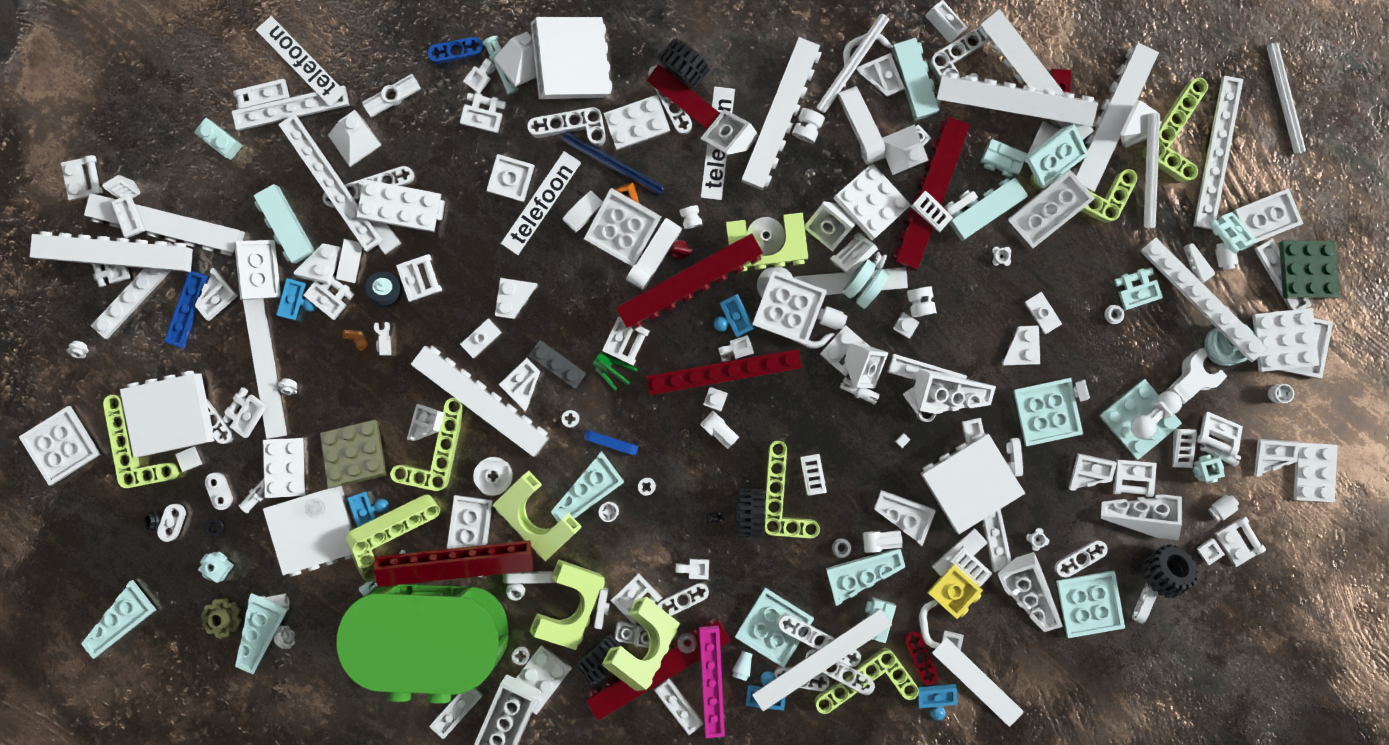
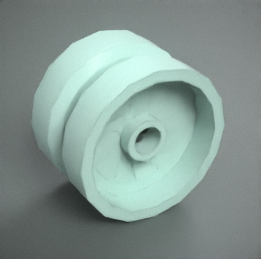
(867, 285)
(1221, 350)

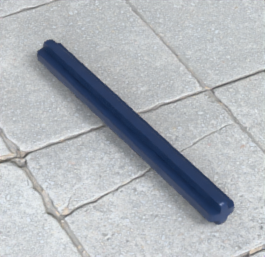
(612, 163)

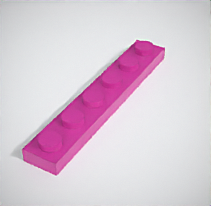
(711, 681)

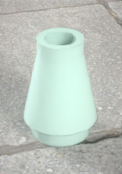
(743, 666)

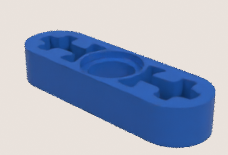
(467, 41)
(610, 442)

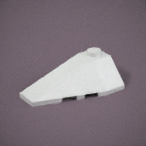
(946, 392)
(1153, 516)
(1027, 585)

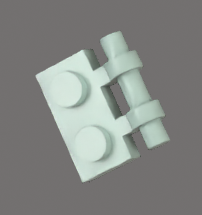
(1232, 232)
(1141, 294)

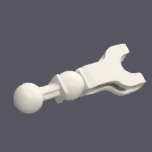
(1183, 389)

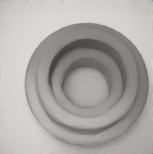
(841, 554)

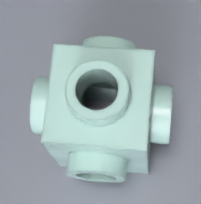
(1213, 471)
(215, 566)

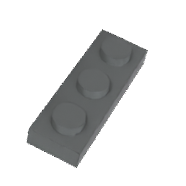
(557, 364)

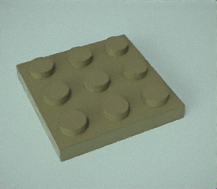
(353, 454)

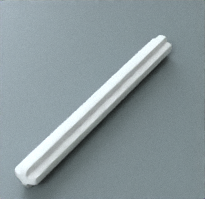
(852, 63)
(1286, 98)
(1151, 170)

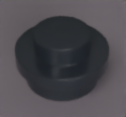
(152, 521)

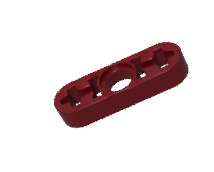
(920, 642)

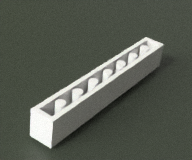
(1022, 60)
(1017, 100)
(780, 114)
(1115, 114)
(169, 225)
(109, 252)
(480, 401)

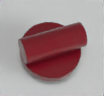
(680, 249)

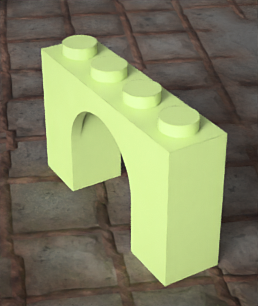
(793, 250)
(512, 508)
(660, 630)
(569, 631)

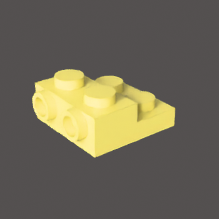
(955, 591)

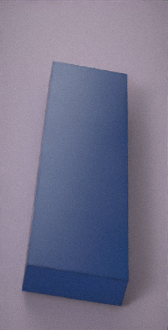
(185, 309)

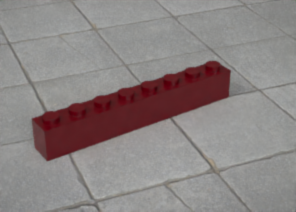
(935, 182)
(689, 281)
(724, 372)
(453, 563)
(618, 693)

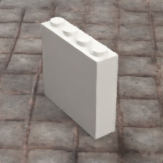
(571, 57)
(167, 414)
(972, 482)
(310, 541)

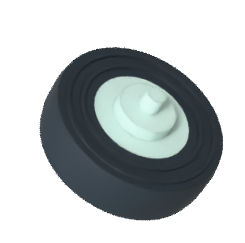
(382, 288)

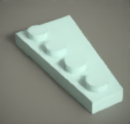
(591, 487)
(862, 573)
(126, 613)
(259, 628)

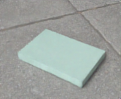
(1056, 155)

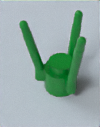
(603, 363)

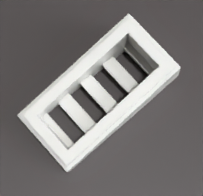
(121, 186)
(931, 201)
(1198, 264)
(1177, 433)
(821, 481)
(979, 575)

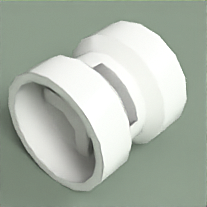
(690, 217)
(1284, 395)
(608, 511)

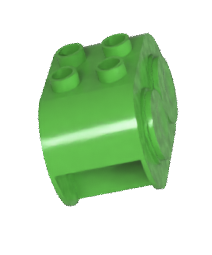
(422, 640)

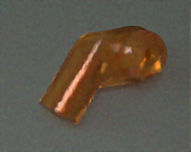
(358, 337)

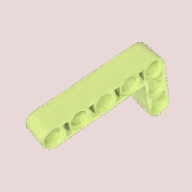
(1172, 130)
(1109, 202)
(119, 451)
(440, 452)
(778, 497)
(386, 528)
(880, 668)

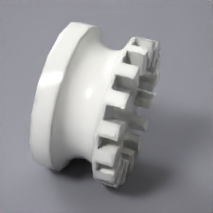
(879, 260)
(574, 414)
(652, 486)
(525, 651)

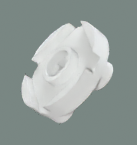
(486, 484)

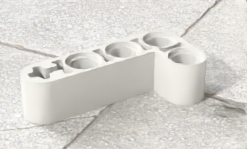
(964, 49)
(564, 118)
(863, 125)
(654, 254)

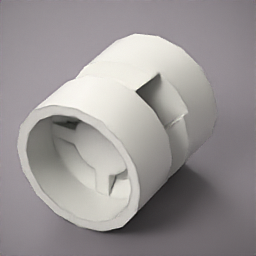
(808, 125)
(926, 307)

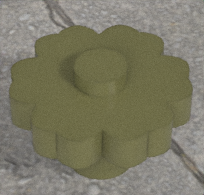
(221, 617)

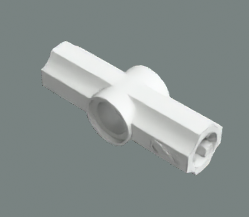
(380, 101)

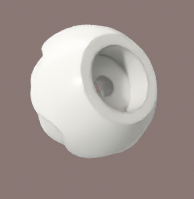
(284, 637)

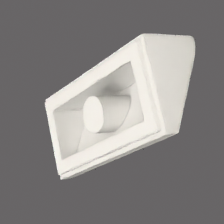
(946, 21)

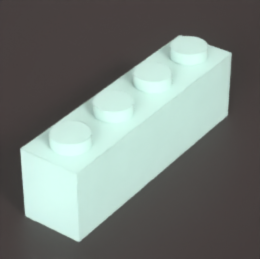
(915, 79)
(987, 209)
(284, 224)

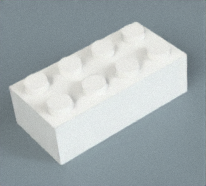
(508, 713)

